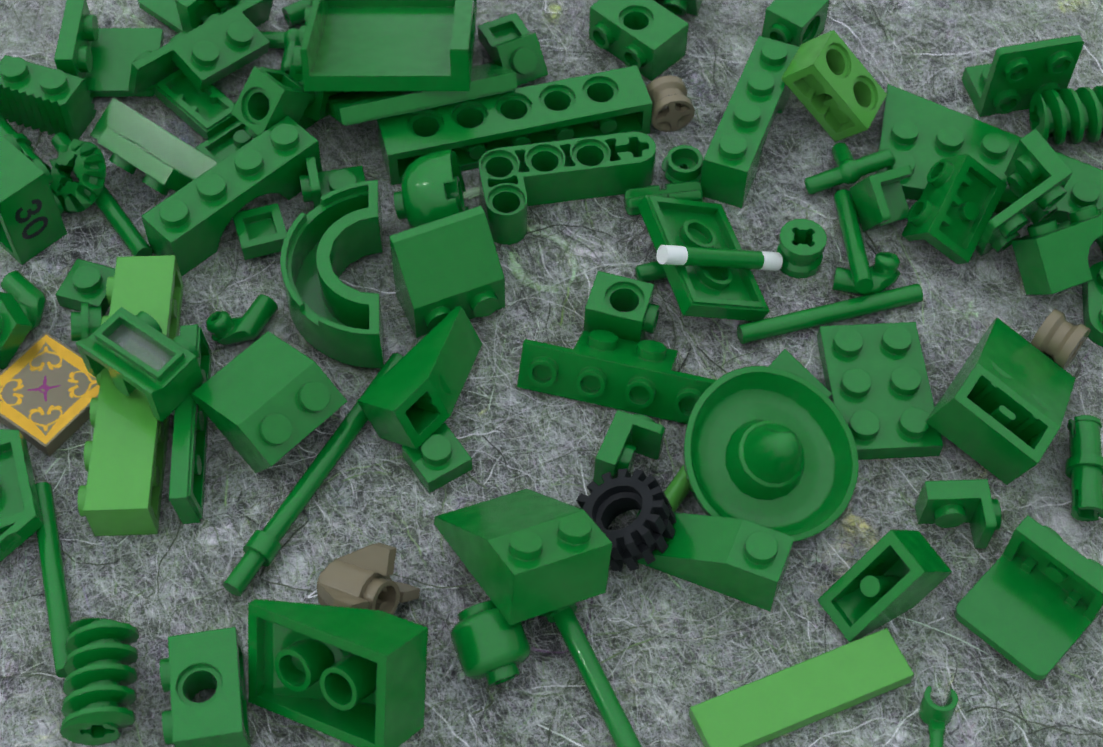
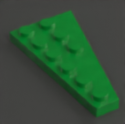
(927, 132)

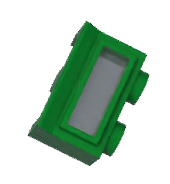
(144, 360)

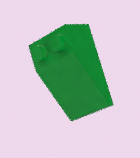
(529, 552)
(338, 670)

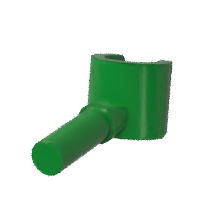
(937, 716)

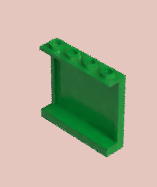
(387, 45)

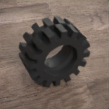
(646, 531)

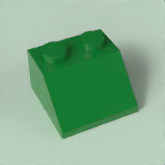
(447, 267)
(268, 400)

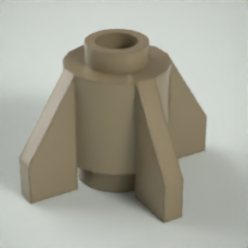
(364, 581)

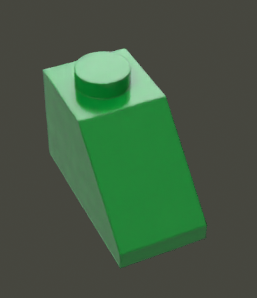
(884, 583)

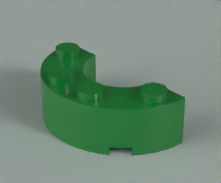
(313, 257)

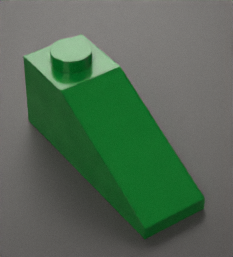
(726, 557)

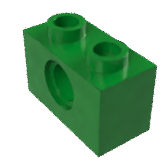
(639, 34)
(206, 662)

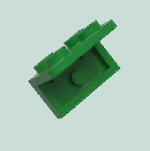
(1034, 599)

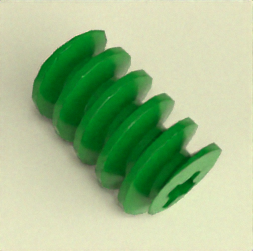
(1068, 112)
(98, 680)

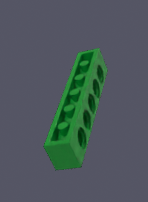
(532, 114)

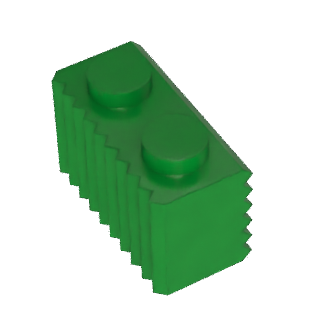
(44, 98)

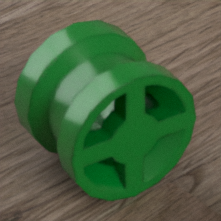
(807, 256)

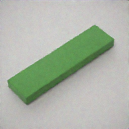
(802, 693)

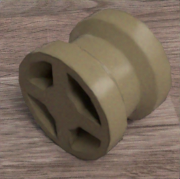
(670, 103)
(1060, 338)

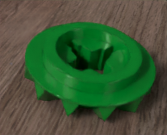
(90, 167)

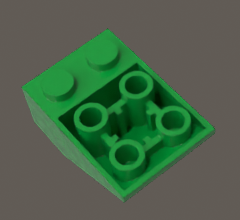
(1004, 403)

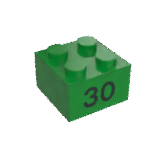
(27, 206)

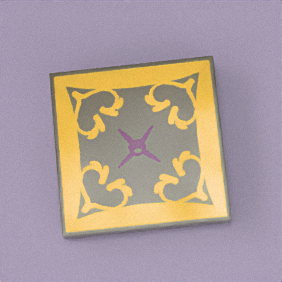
(46, 393)

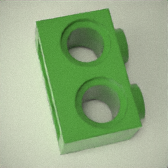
(834, 86)

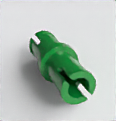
(1085, 467)

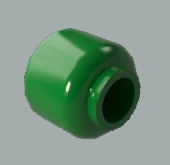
(489, 644)

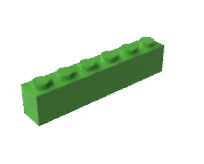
(128, 441)

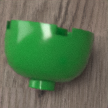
(431, 189)

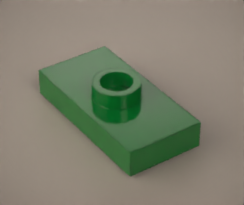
(202, 110)

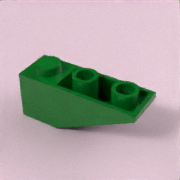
(424, 383)

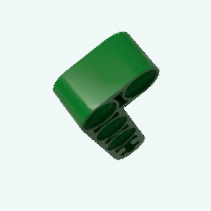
(559, 173)

